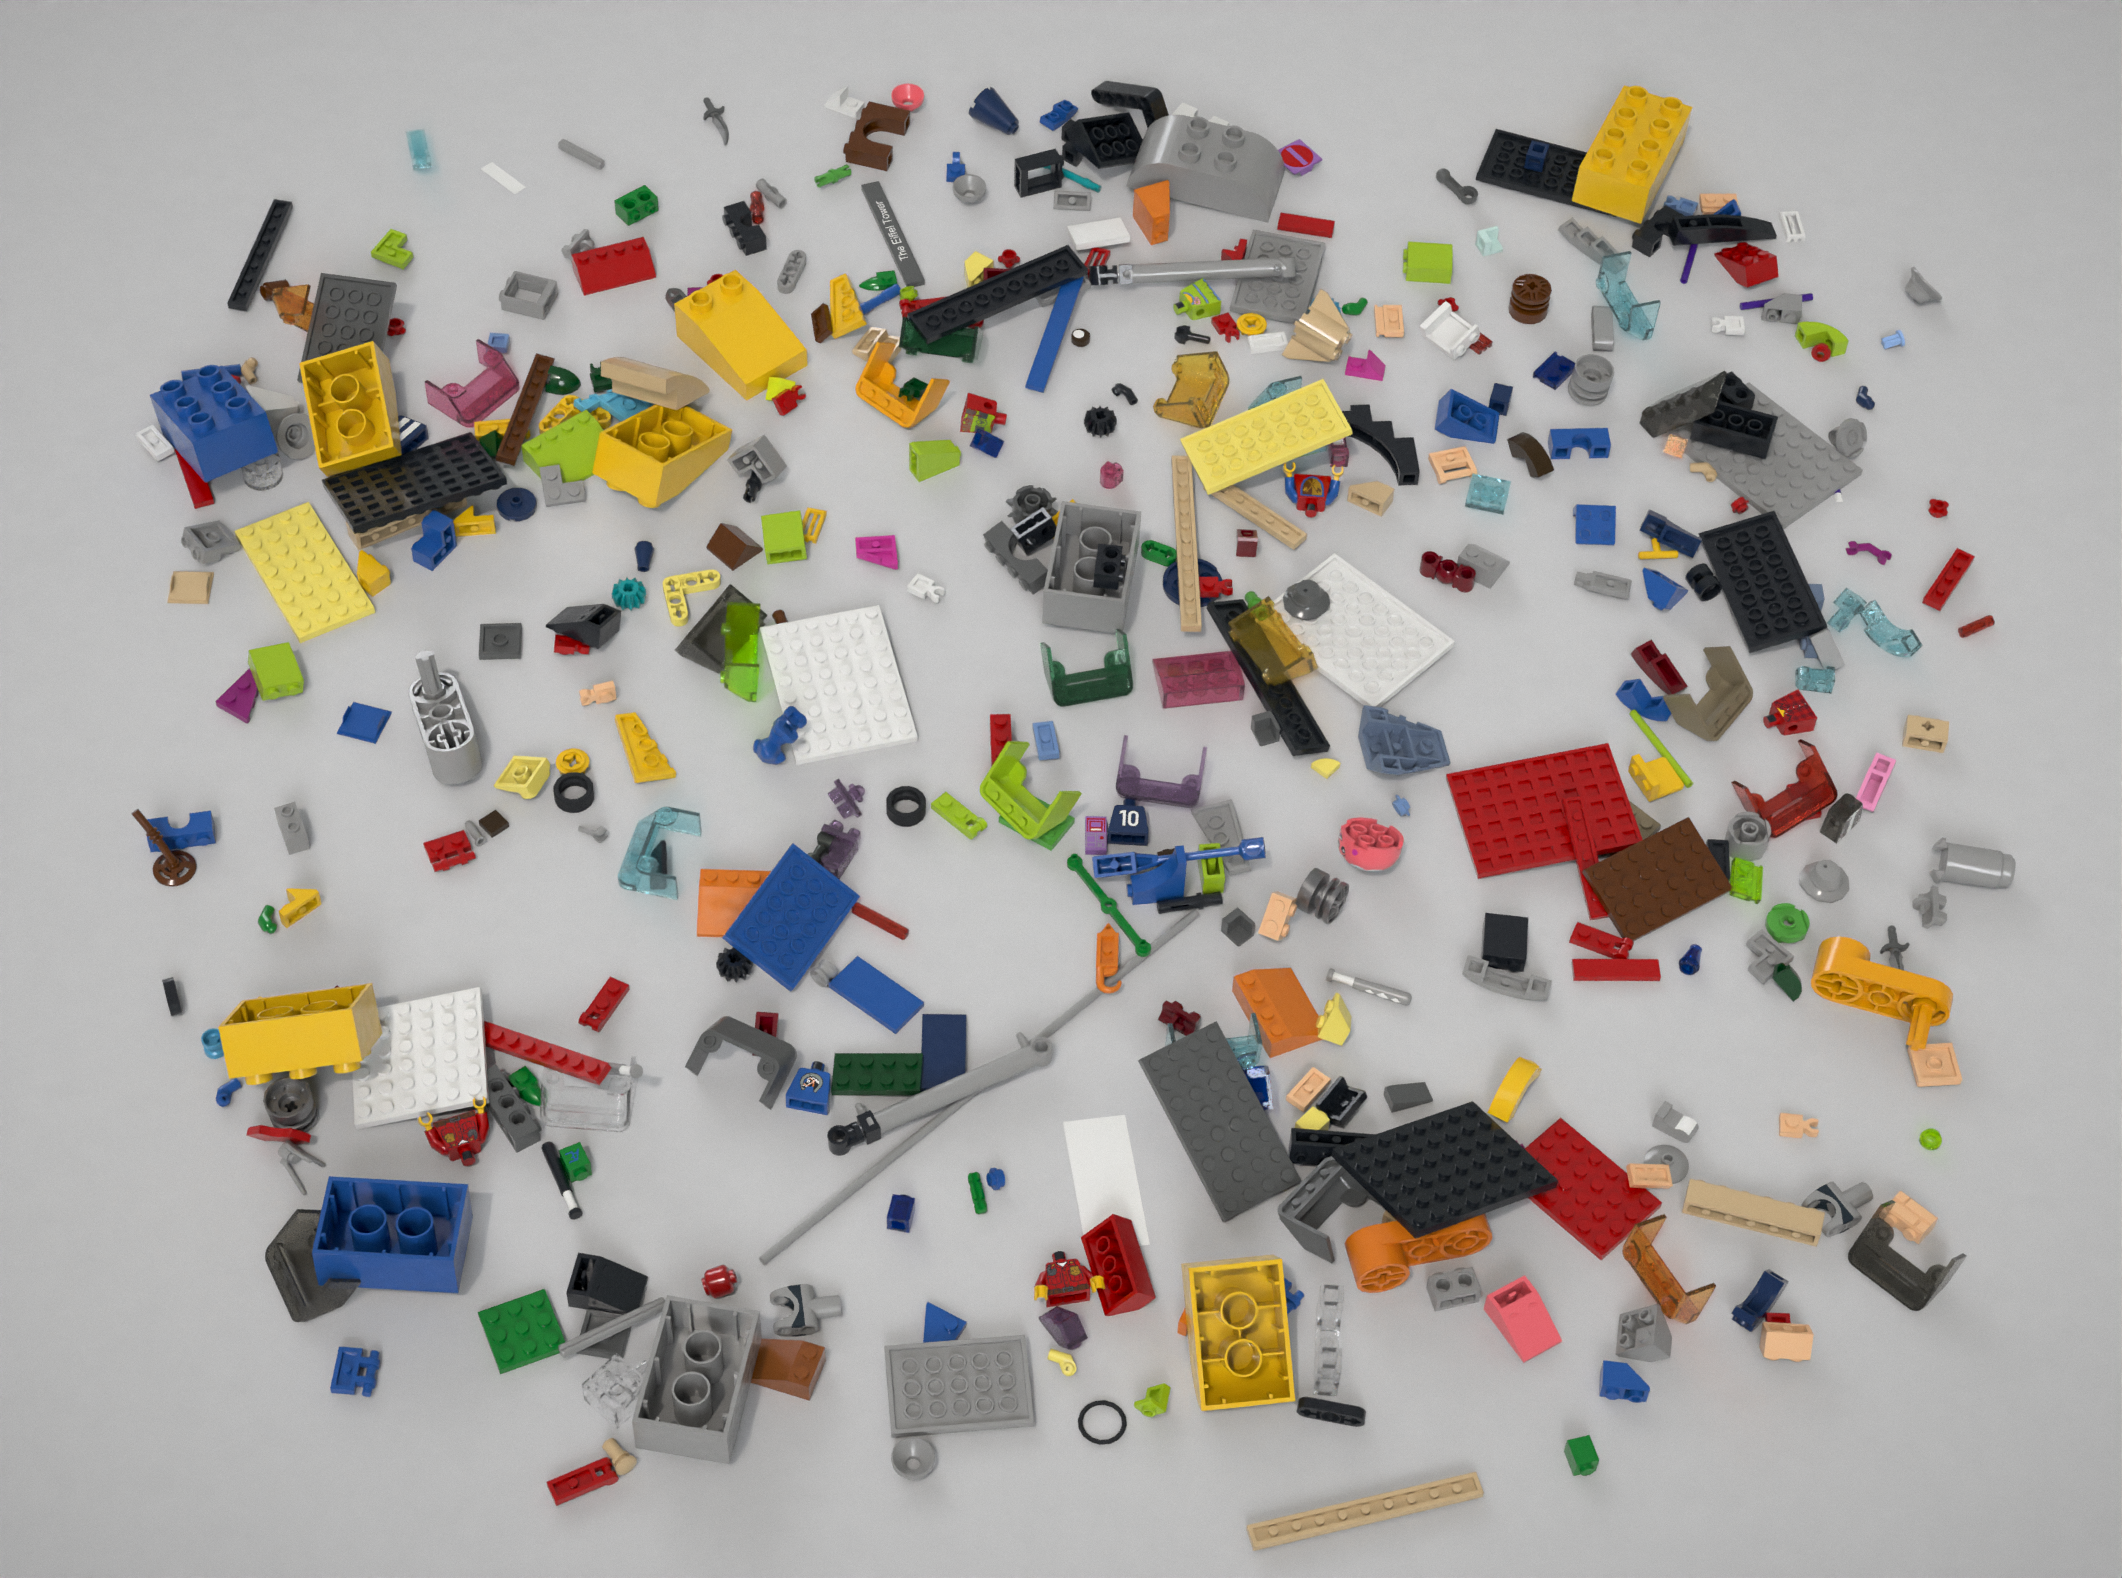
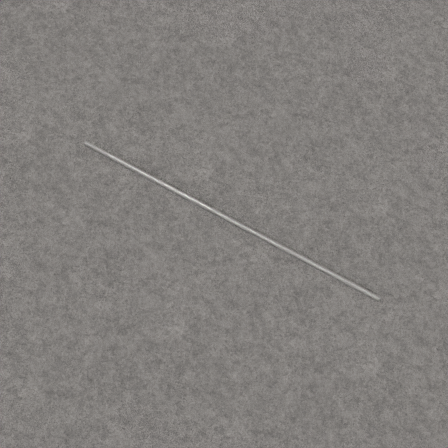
(953, 1107)

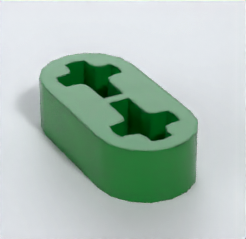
(1158, 553)

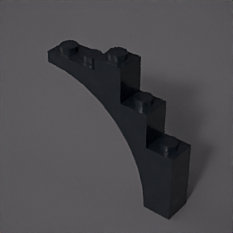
(1379, 435)

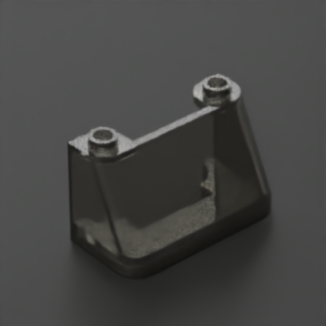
(704, 642)

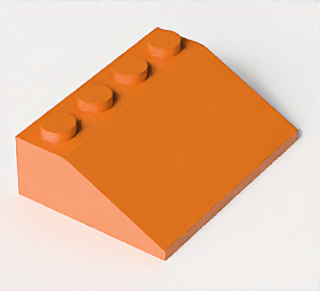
(723, 898)
(1281, 1008)

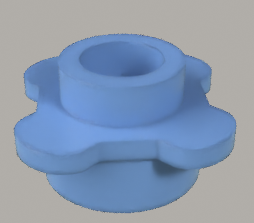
(1401, 806)

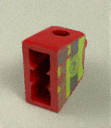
(980, 414)

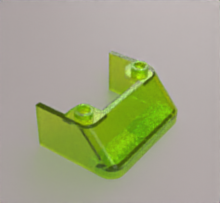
(741, 650)

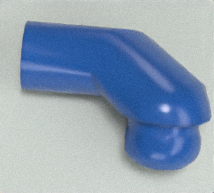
(225, 1091)

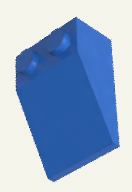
(1466, 418)

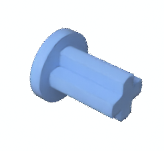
(1893, 340)

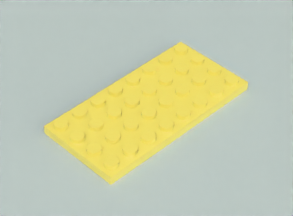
(1266, 436)
(304, 572)

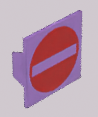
(1299, 157)

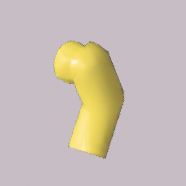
(1065, 1361)

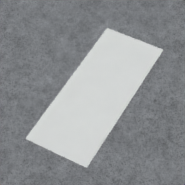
(1104, 1173)

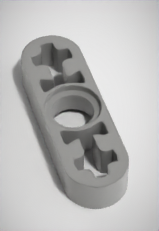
(791, 265)

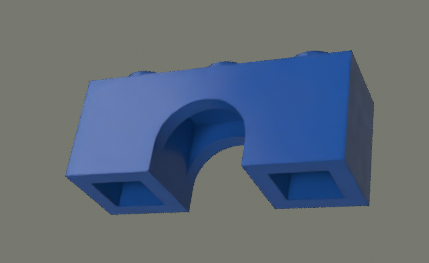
(1593, 440)
(198, 832)

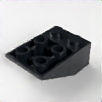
(587, 623)
(604, 1285)

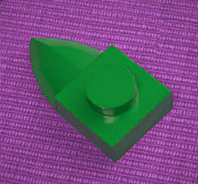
(880, 282)
(526, 1085)

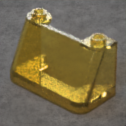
(1197, 391)
(1272, 644)

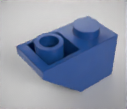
(1622, 1382)

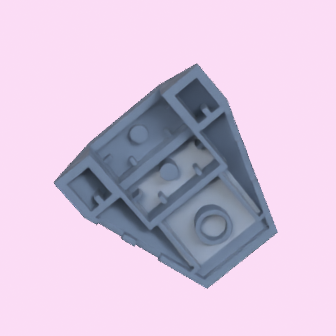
(1397, 745)

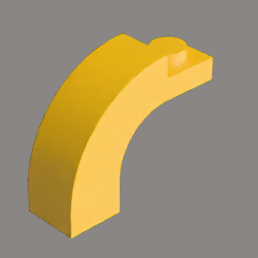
(1513, 1088)

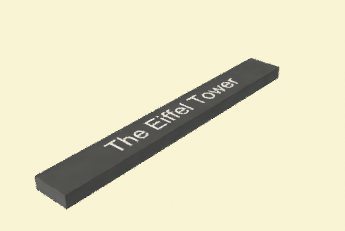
(892, 234)

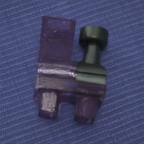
(838, 844)

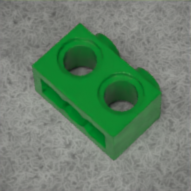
(636, 205)

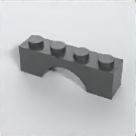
(1029, 572)

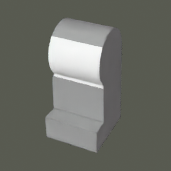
(1674, 1123)

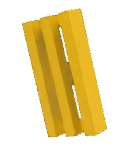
(808, 537)

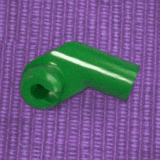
(1355, 308)

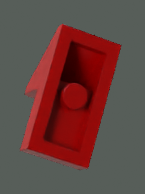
(1238, 253)

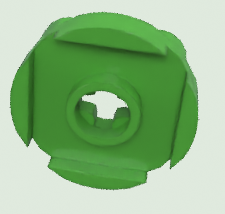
(1782, 932)

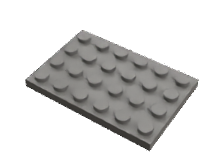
(1279, 297)
(958, 1386)

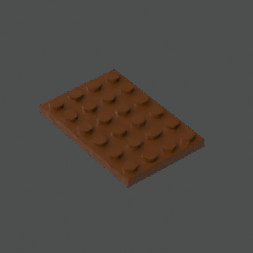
(1657, 880)

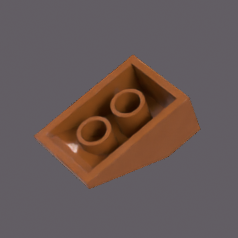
(789, 1366)

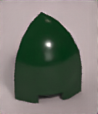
(562, 381)
(491, 443)
(1788, 980)

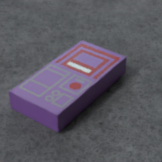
(1095, 835)

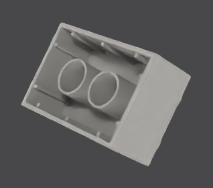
(1068, 587)
(697, 1379)

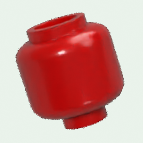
(719, 1281)

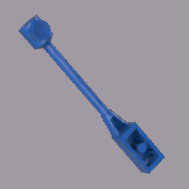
(1135, 862)

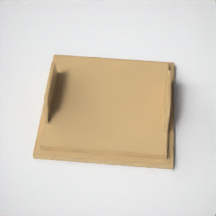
(190, 587)

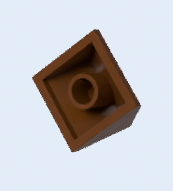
(732, 546)

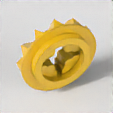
(1251, 319)
(567, 757)

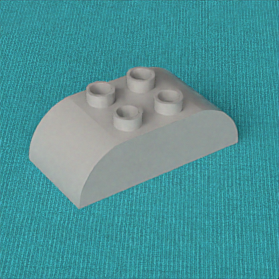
(1210, 165)

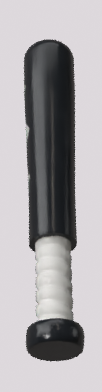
(558, 1172)

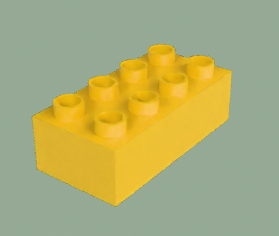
(1632, 153)

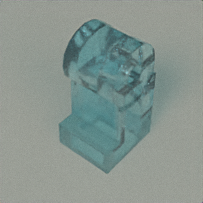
(1815, 679)

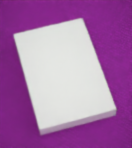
(1098, 234)

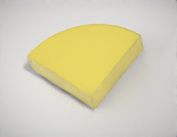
(1325, 766)

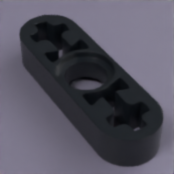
(1331, 1411)

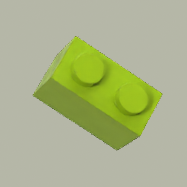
(1211, 871)

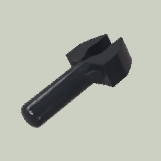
(1184, 334)

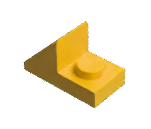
(469, 524)
(301, 903)

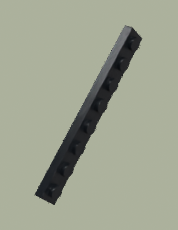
(260, 255)

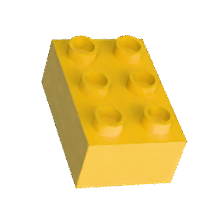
(300, 1033)

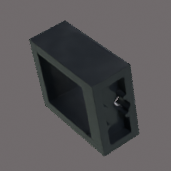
(1027, 187)

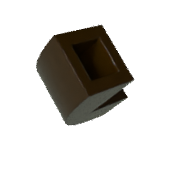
(1536, 458)

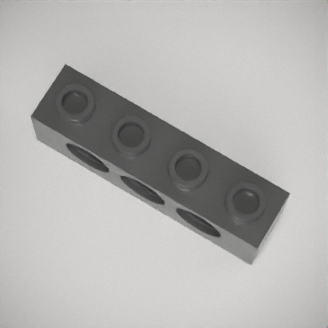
(519, 1135)

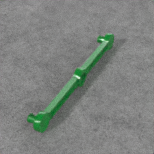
(1142, 947)

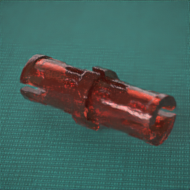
(756, 207)

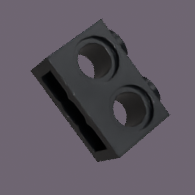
(1736, 392)
(1034, 530)
(1108, 566)

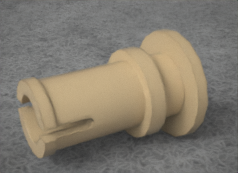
(621, 1459)

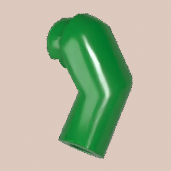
(265, 921)

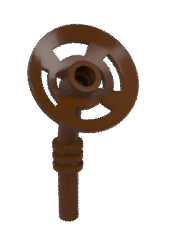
(172, 857)

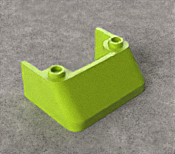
(1008, 796)

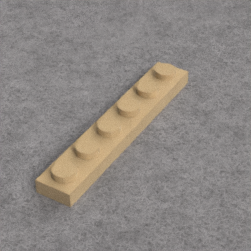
(1261, 516)

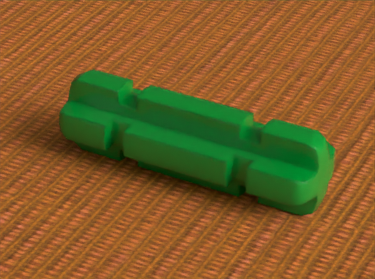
(977, 1193)

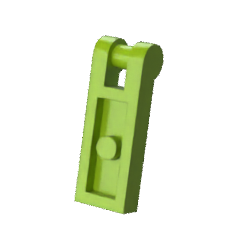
(958, 815)

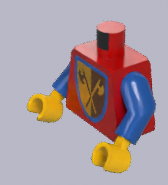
(1311, 492)

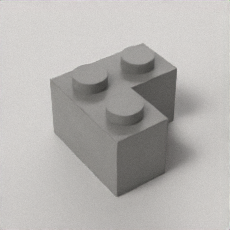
(760, 457)

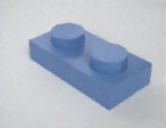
(1045, 740)

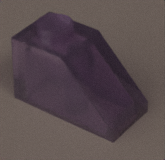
(1064, 1327)

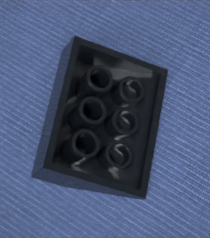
(1106, 139)

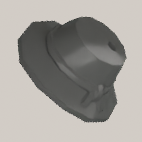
(1306, 604)

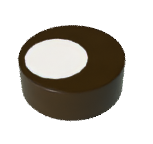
(1080, 337)

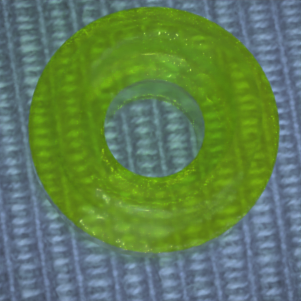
(1933, 1135)

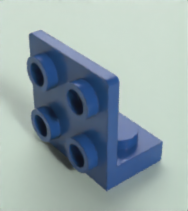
(1595, 524)

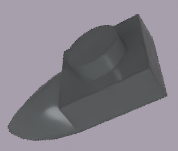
(674, 295)

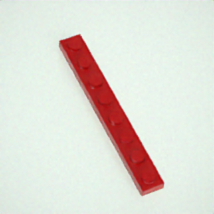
(545, 1054)

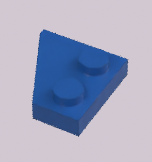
(941, 1325)

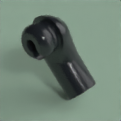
(1126, 391)

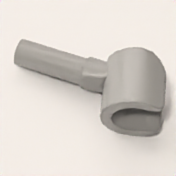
(598, 835)

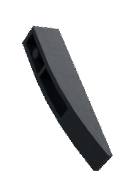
(1718, 228)

